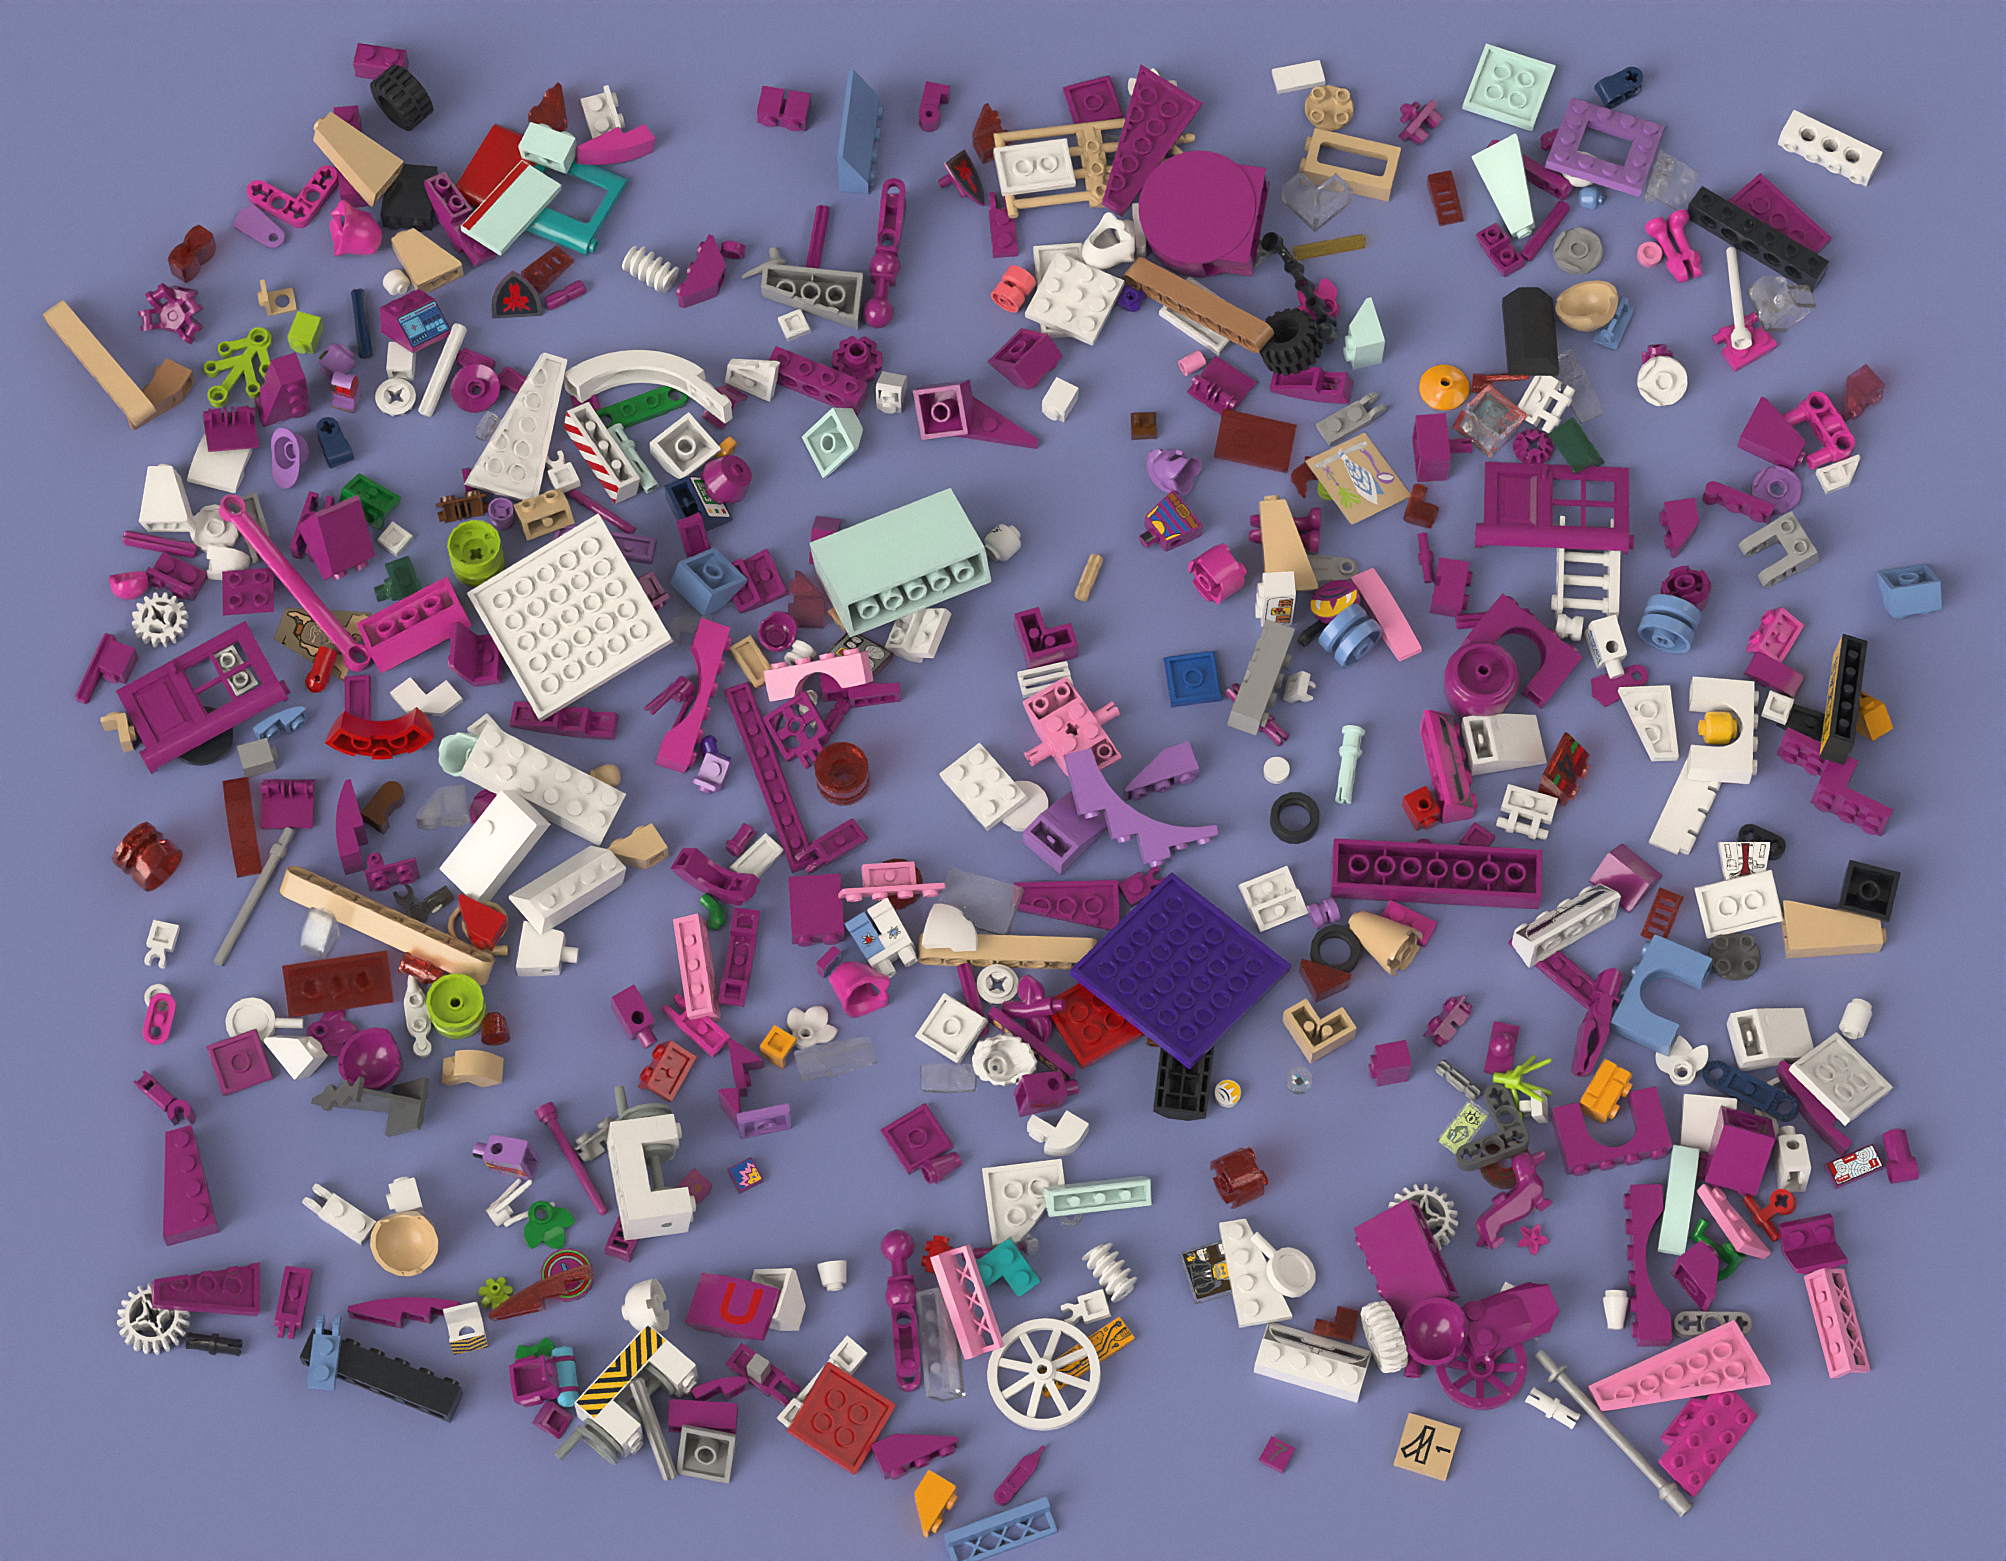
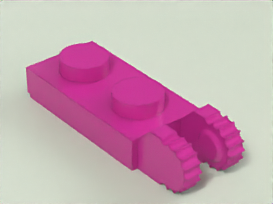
(701, 1030)

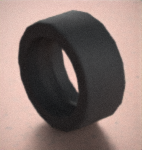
(1299, 799)
(1340, 932)

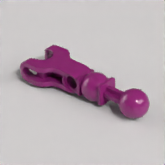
(885, 263)
(901, 1298)

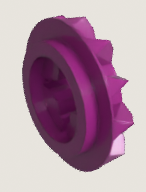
(1533, 456)

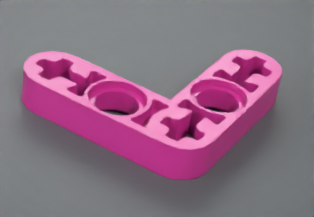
(301, 203)

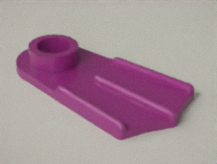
(1606, 689)

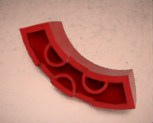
(380, 738)

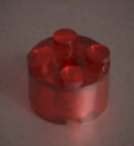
(1238, 1177)

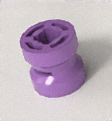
(501, 508)
(1323, 913)

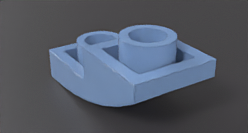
(288, 720)

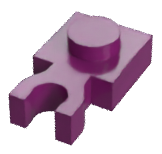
(1138, 887)

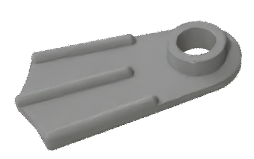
(1330, 568)

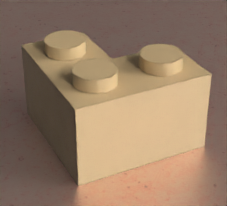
(1315, 1035)

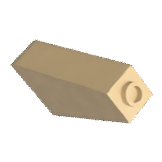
(359, 159)
(1282, 544)
(1828, 932)

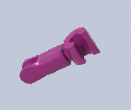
(165, 1099)

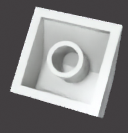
(683, 447)

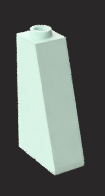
(1506, 180)

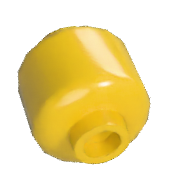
(1717, 728)

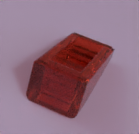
(1440, 183)
(542, 282)
(1671, 897)

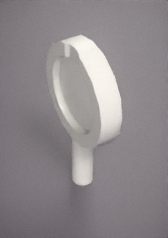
(257, 1014)
(1287, 1268)

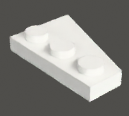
(1653, 718)

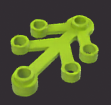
(240, 364)

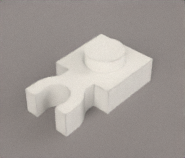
(562, 474)
(161, 939)
(1091, 1308)

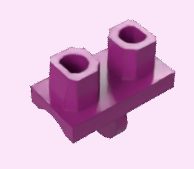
(1413, 129)

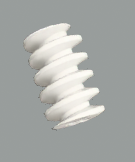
(649, 270)
(1110, 1272)

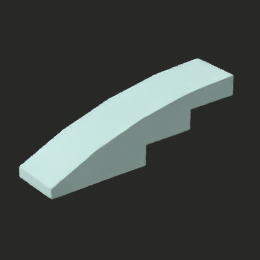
(1678, 1200)

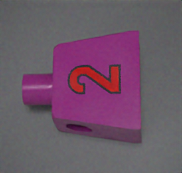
(629, 1006)
(1043, 1092)

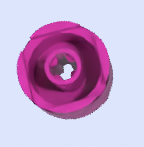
(1217, 574)

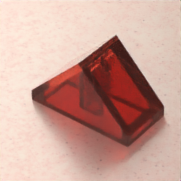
(1323, 980)

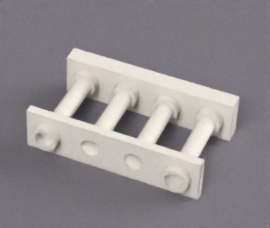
(1608, 582)

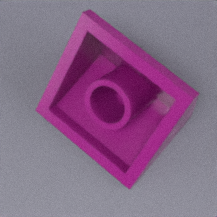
(1627, 875)

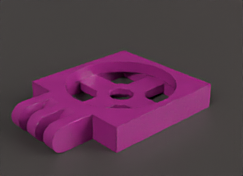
(807, 746)

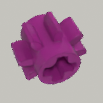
(1656, 350)

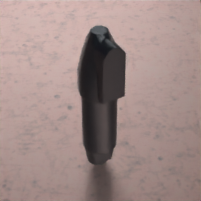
(1311, 632)

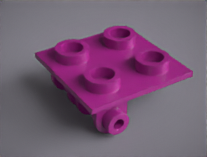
(1220, 386)
(230, 429)
(248, 591)
(287, 803)
(383, 876)

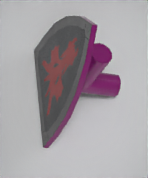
(964, 177)
(515, 298)

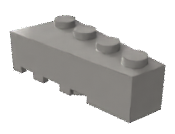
(816, 291)
(1262, 678)

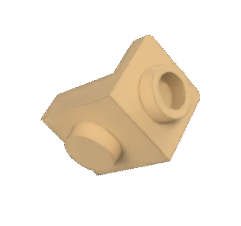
(120, 721)

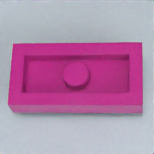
(1412, 919)

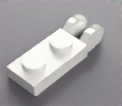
(341, 1215)

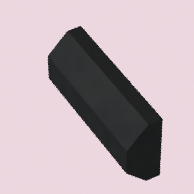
(1530, 333)
(1182, 1091)

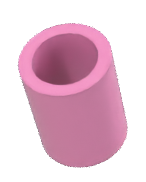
(1192, 363)

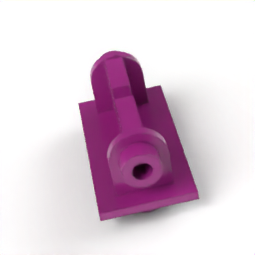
(1441, 1027)

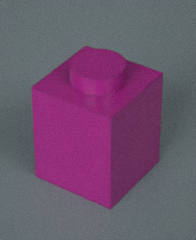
(118, 662)

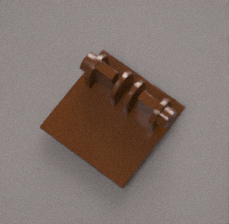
(448, 505)

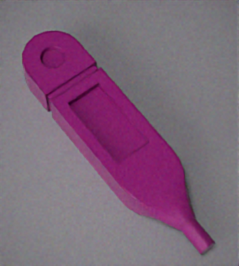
(1017, 1478)

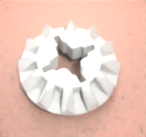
(395, 386)
(998, 973)

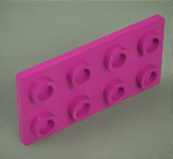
(1704, 1437)

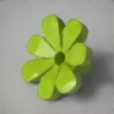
(495, 1292)

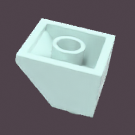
(1364, 338)

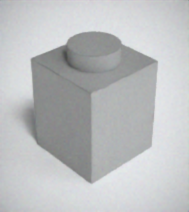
(257, 757)

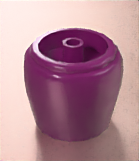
(1480, 679)

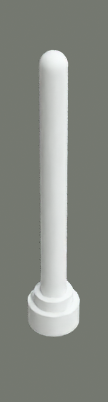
(1741, 336)

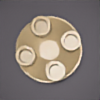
(1329, 107)

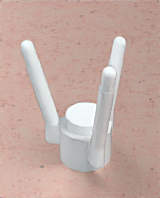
(500, 1210)

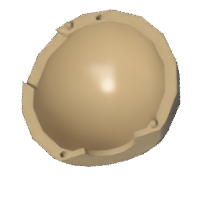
(1587, 305)
(404, 1243)

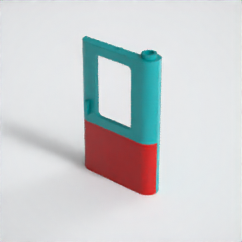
(501, 154)

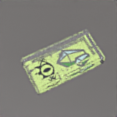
(1463, 1126)

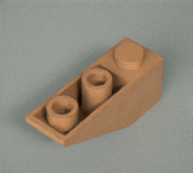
(167, 389)

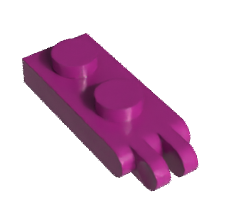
(292, 1300)

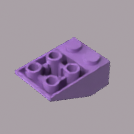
(1061, 834)

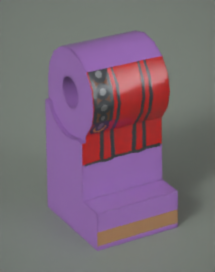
(345, 391)

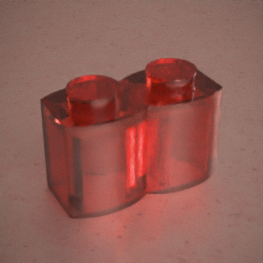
(195, 251)

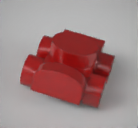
(936, 1246)

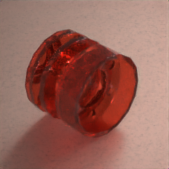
(837, 760)
(147, 856)

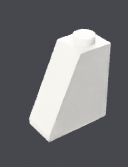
(165, 502)

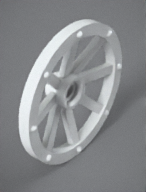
(1047, 1379)

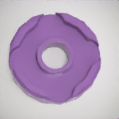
(1781, 477)

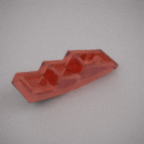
(533, 1297)

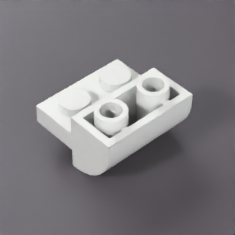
(918, 634)

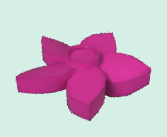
(1532, 1239)

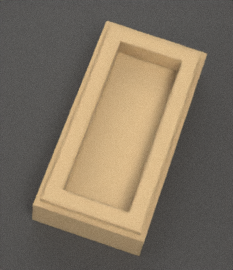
(751, 661)

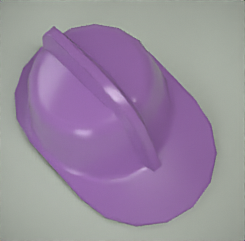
(288, 456)

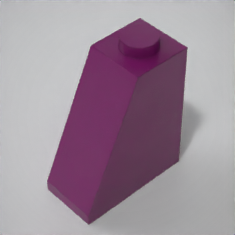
(1772, 437)

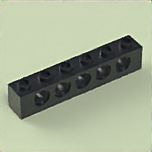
(1757, 239)

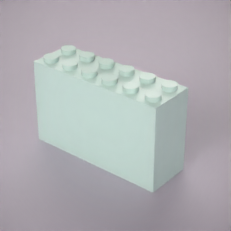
(900, 562)

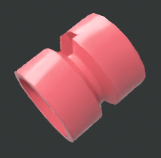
(1011, 290)

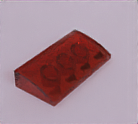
(338, 984)

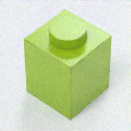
(305, 333)

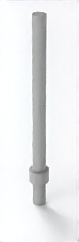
(276, 853)

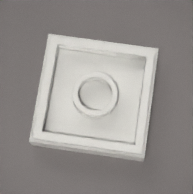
(951, 1028)

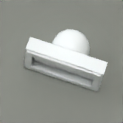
(1135, 229)

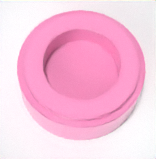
(1649, 254)

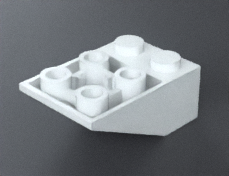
(1501, 742)
(1768, 1036)

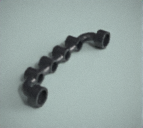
(1326, 330)

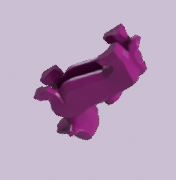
(1516, 1204)

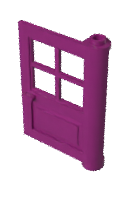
(1522, 502)
(168, 707)

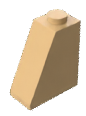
(425, 261)

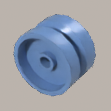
(1669, 623)
(1350, 635)

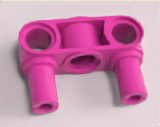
(1827, 427)

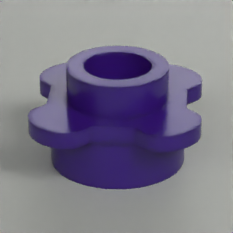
(1130, 305)

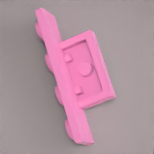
(890, 879)

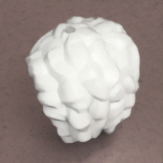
(1006, 1056)

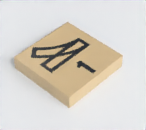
(1427, 1447)

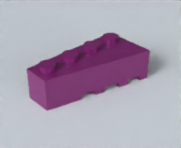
(187, 1198)

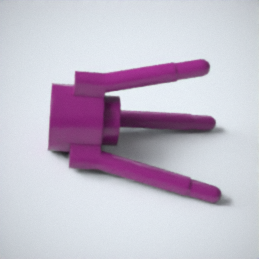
(679, 691)

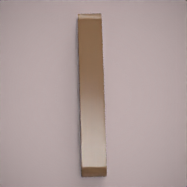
(1198, 305)

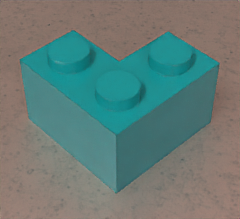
(1008, 1262)

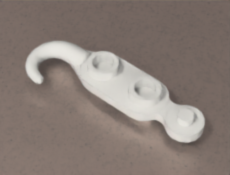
(417, 1017)

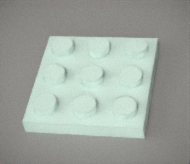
(1509, 87)

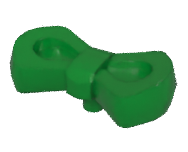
(544, 1347)

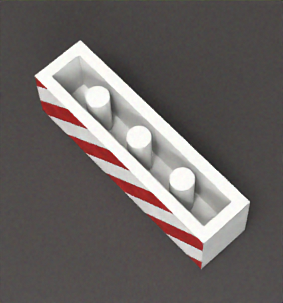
(601, 453)

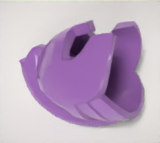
(1172, 471)

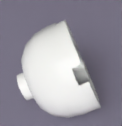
(645, 1306)

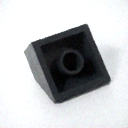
(1868, 891)

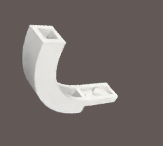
(645, 367)

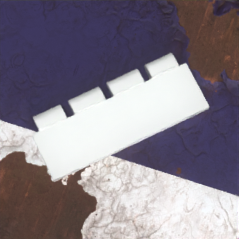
(1682, 814)

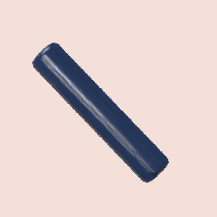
(361, 323)

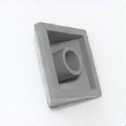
(706, 1453)

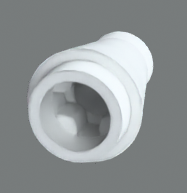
(1615, 1308)

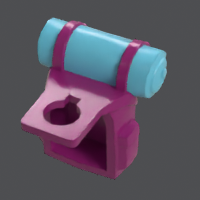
(545, 1378)

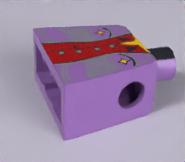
(508, 1156)

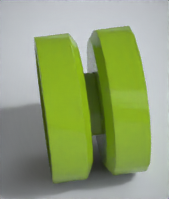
(456, 1006)

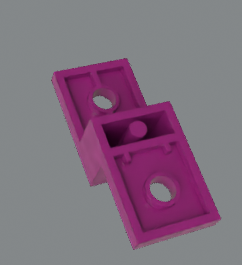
(1832, 790)

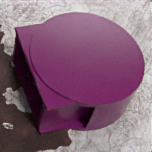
(1204, 214)

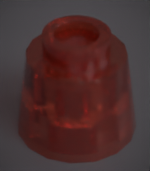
(494, 1030)

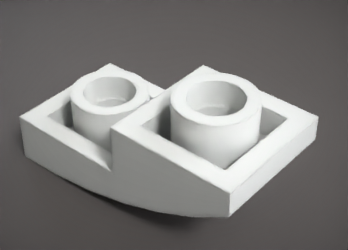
(242, 681)

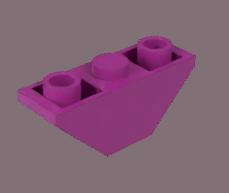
(704, 275)

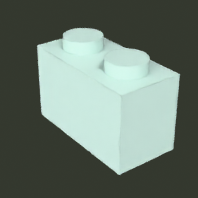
(548, 147)

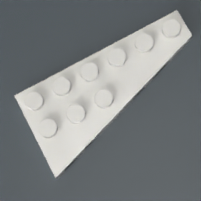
(519, 447)

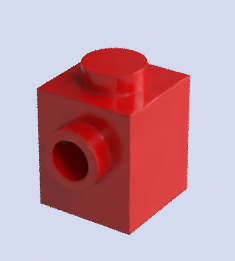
(1421, 808)

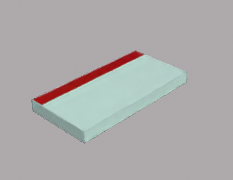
(511, 207)

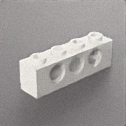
(1823, 137)

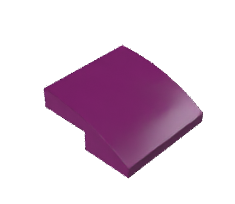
(763, 582)

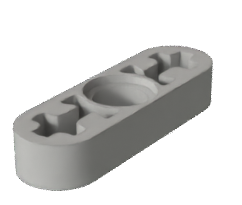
(1692, 1317)

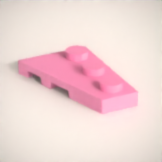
(1732, 1223)

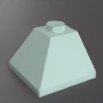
(833, 439)

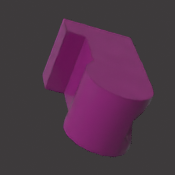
(930, 105)

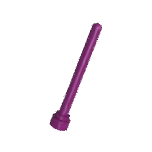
(548, 1115)

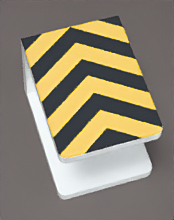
(465, 1316)

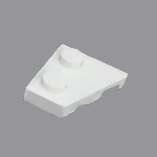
(753, 376)

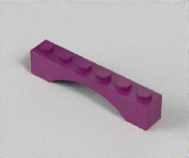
(1652, 1319)

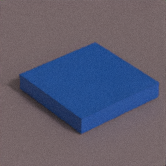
(1192, 679)

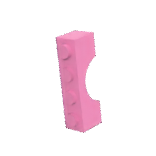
(848, 670)

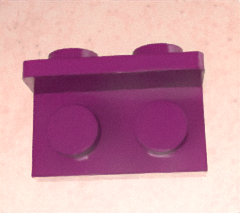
(176, 576)

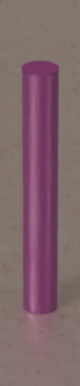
(602, 511)

